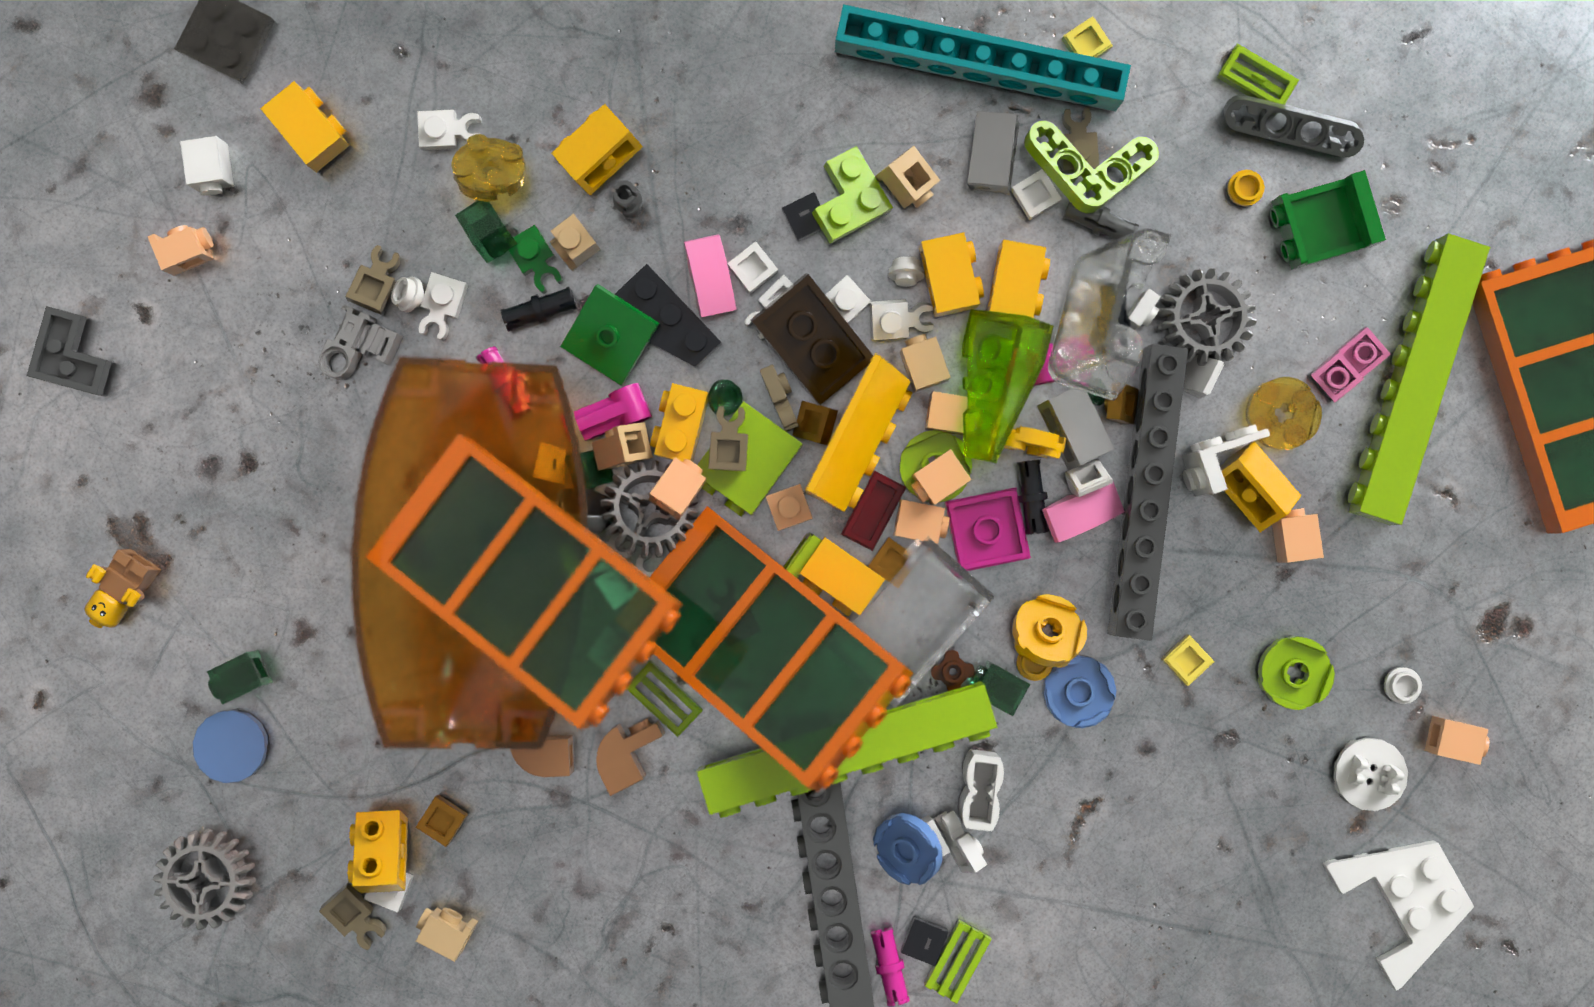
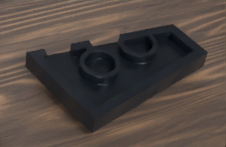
(679, 328)

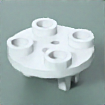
(1353, 770)

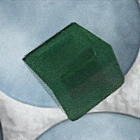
(592, 477)

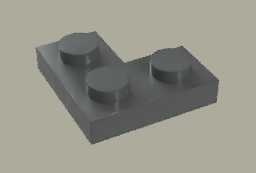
(57, 358)

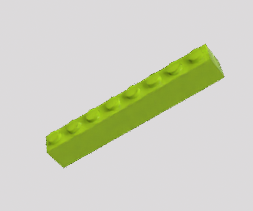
(1418, 379)
(901, 735)

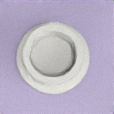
(906, 271)
(407, 293)
(1402, 685)

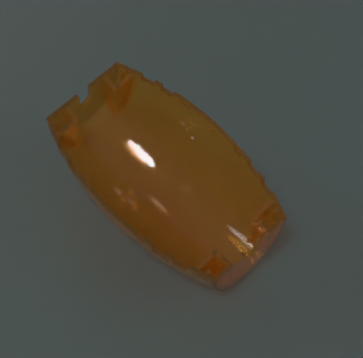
(417, 670)

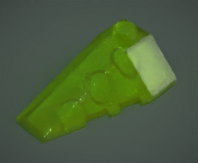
(1002, 367)

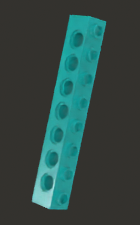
(981, 58)

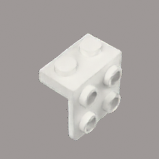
(1202, 466)

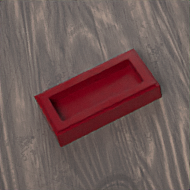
(873, 510)

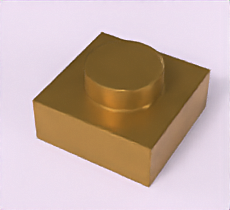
(1124, 406)
(815, 423)
(888, 559)
(441, 820)

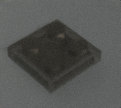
(225, 36)

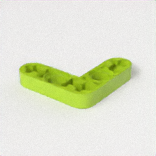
(1093, 179)

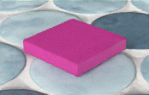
(987, 529)

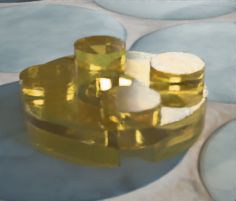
(488, 152)
(1300, 402)

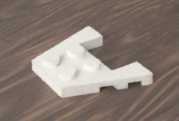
(1420, 893)

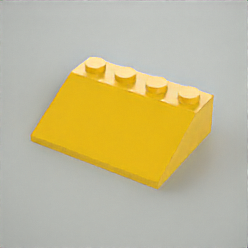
(859, 434)

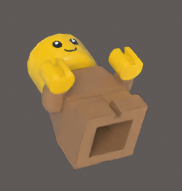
(120, 587)

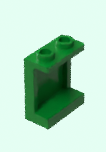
(1327, 221)

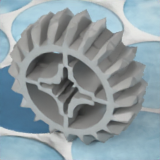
(1204, 301)
(634, 502)
(200, 908)

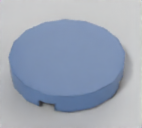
(1079, 692)
(230, 746)
(908, 849)

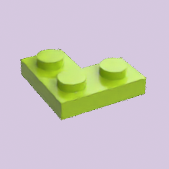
(859, 199)

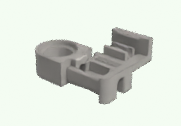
(357, 334)

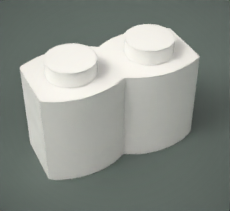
(978, 800)

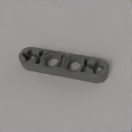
(1295, 120)

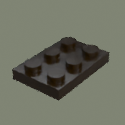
(812, 339)

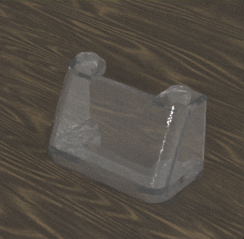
(1089, 344)
(924, 609)

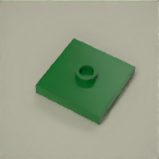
(609, 334)

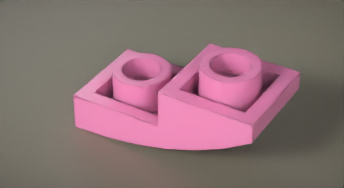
(710, 275)
(1350, 364)
(1079, 514)

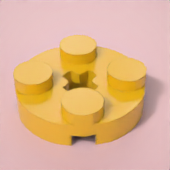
(1038, 442)
(1037, 646)

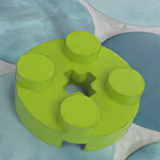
(927, 445)
(1314, 663)

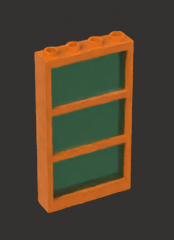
(1543, 358)
(525, 582)
(773, 652)

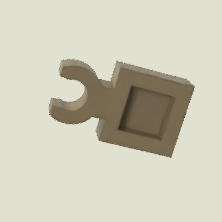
(1084, 142)
(373, 285)
(778, 389)
(728, 447)
(350, 912)

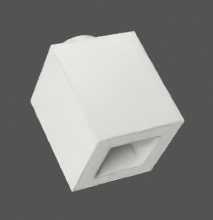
(207, 165)

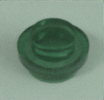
(725, 394)

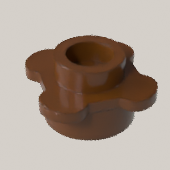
(952, 660)

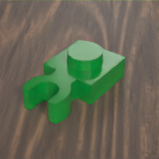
(532, 255)

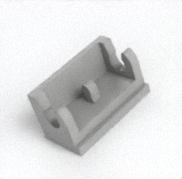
(993, 151)
(1076, 419)

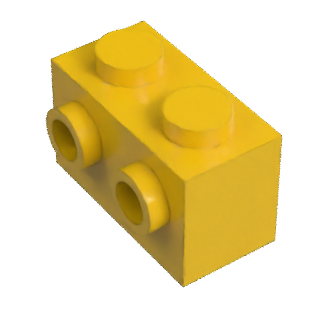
(305, 126)
(596, 149)
(951, 274)
(1018, 279)
(682, 423)
(1258, 486)
(841, 577)
(378, 851)

